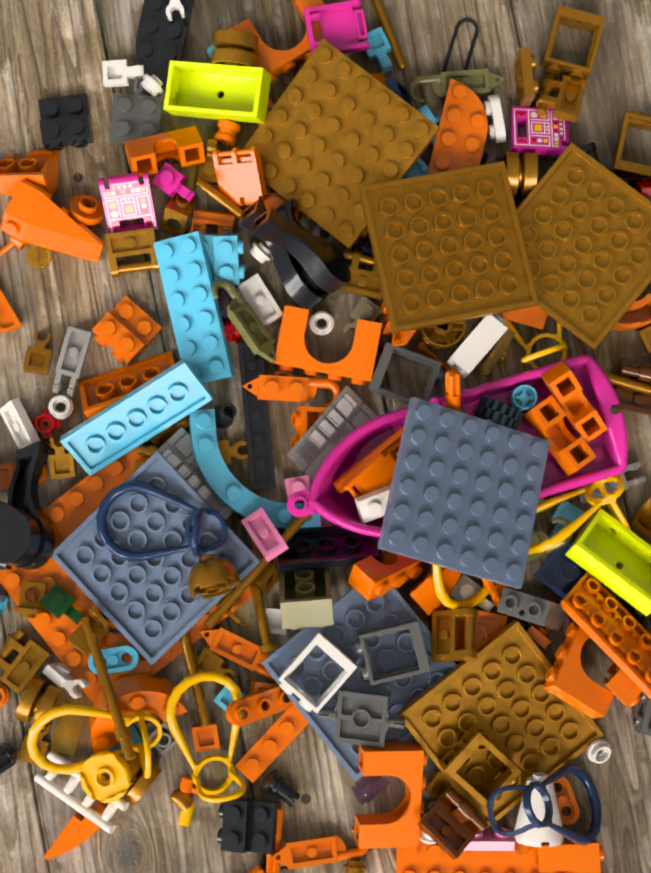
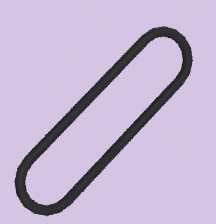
(453, 40)

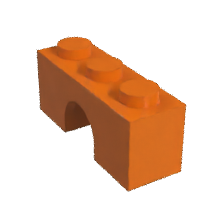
(181, 144)
(573, 402)
(568, 450)
(377, 578)

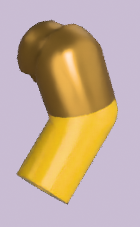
(186, 806)

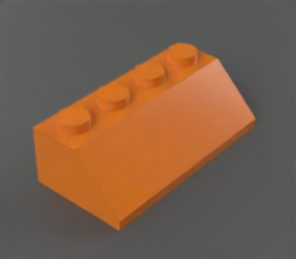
(111, 386)

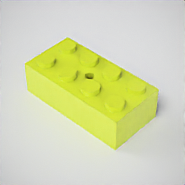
(196, 86)
(601, 548)

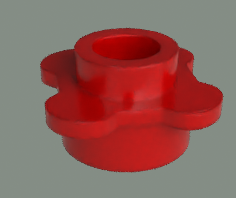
(231, 332)
(53, 424)

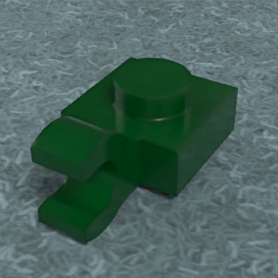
(59, 602)

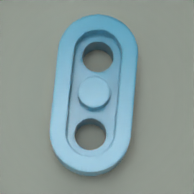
(115, 660)

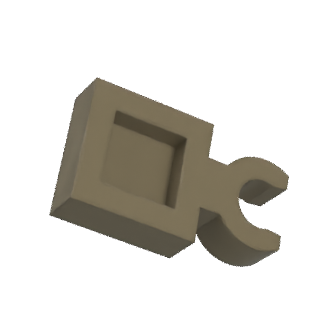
(363, 310)

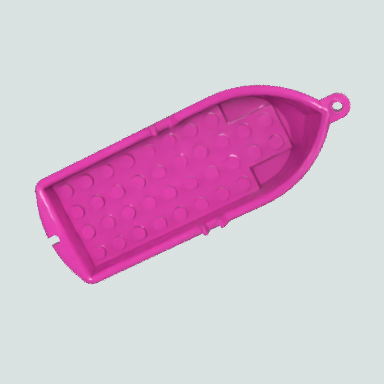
(609, 447)

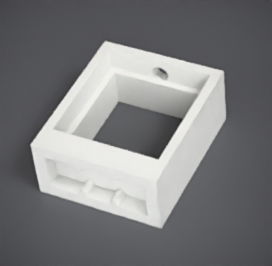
(477, 344)
(336, 654)

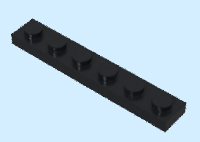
(256, 423)

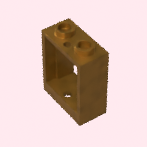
(579, 20)
(625, 168)
(464, 749)

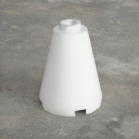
(535, 836)

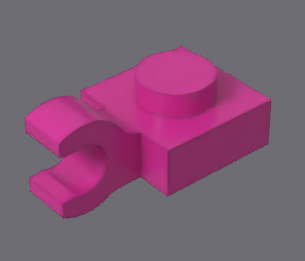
(172, 182)

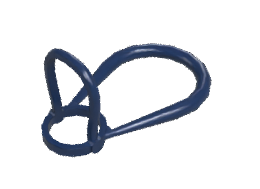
(156, 553)
(547, 821)

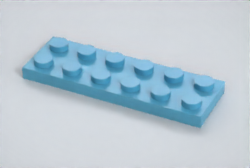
(192, 306)
(136, 417)

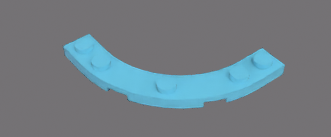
(223, 482)

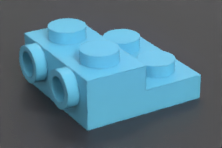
(224, 256)

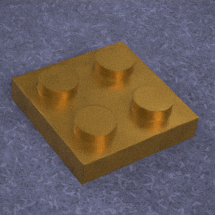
(525, 84)

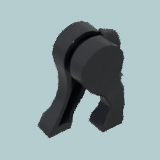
(305, 262)
(24, 530)

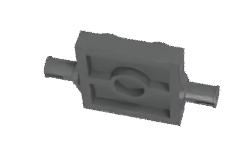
(134, 115)
(362, 718)

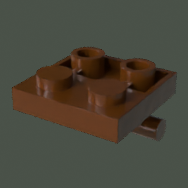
(630, 399)
(452, 822)

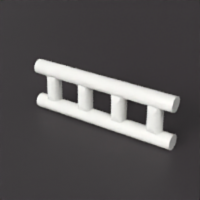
(82, 807)

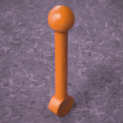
(422, 346)

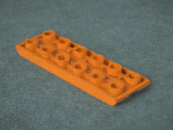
(611, 629)

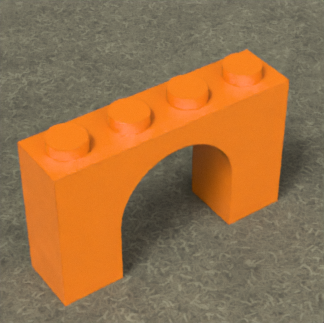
(284, 60)
(292, 351)
(569, 681)
(400, 825)
(569, 857)

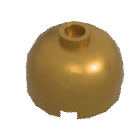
(212, 577)

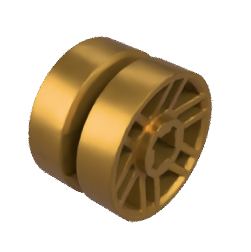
(234, 48)
(522, 173)
(443, 339)
(37, 701)
(138, 782)

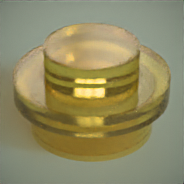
(38, 257)

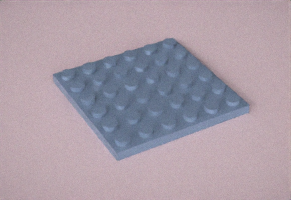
(464, 494)
(149, 597)
(387, 652)

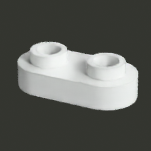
(497, 128)

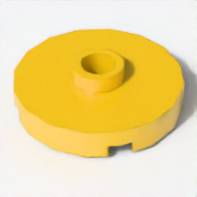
(99, 786)

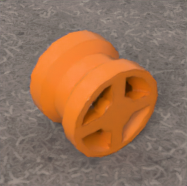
(227, 132)

